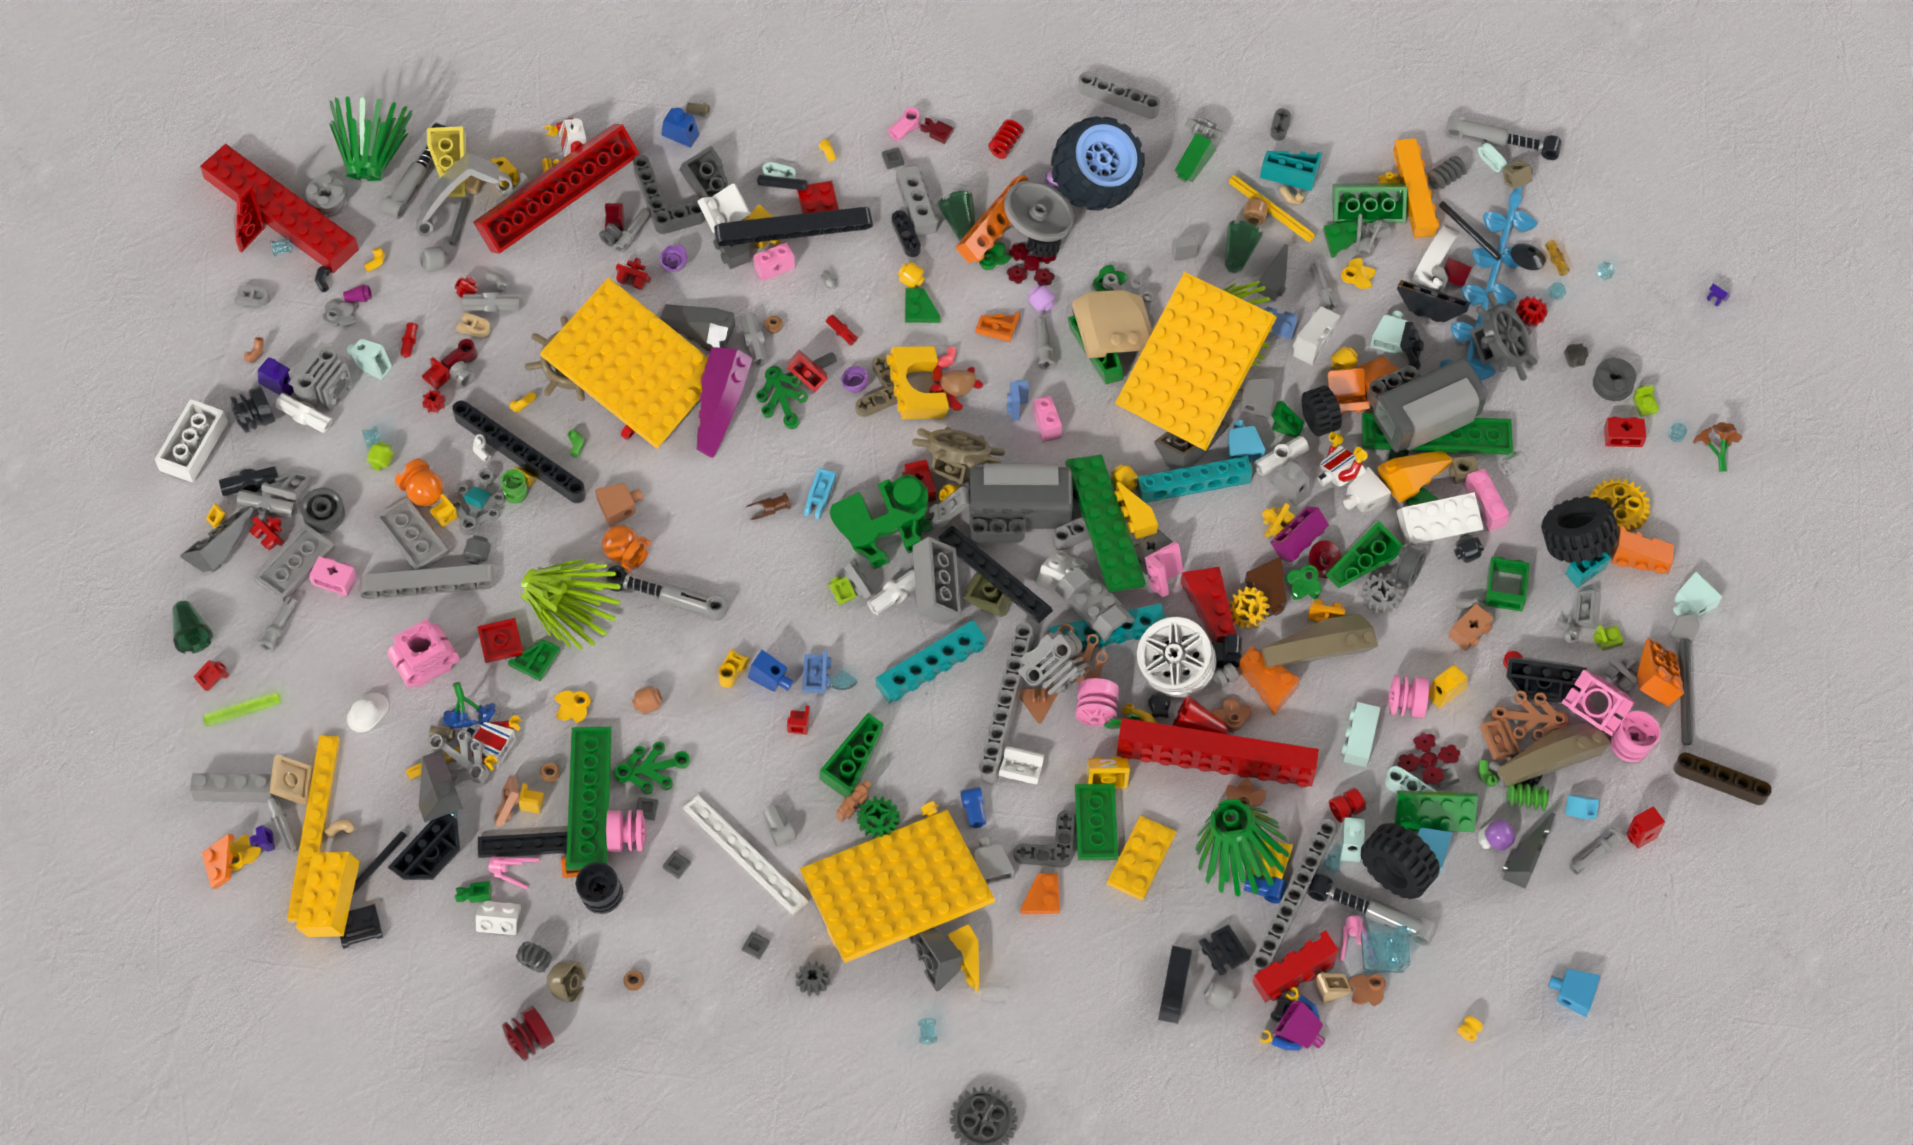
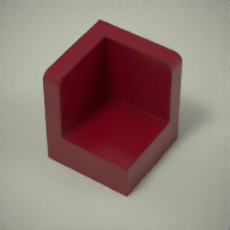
(614, 215)
(1457, 271)

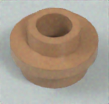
(773, 328)
(550, 767)
(633, 975)

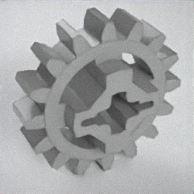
(1204, 128)
(1379, 599)

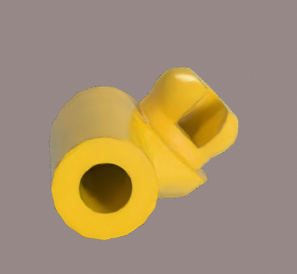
(519, 405)

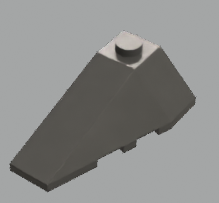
(702, 324)
(437, 788)

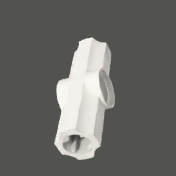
(303, 412)
(1273, 461)
(892, 593)

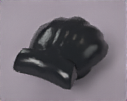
(1159, 705)

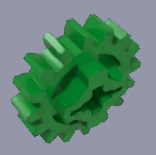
(887, 815)

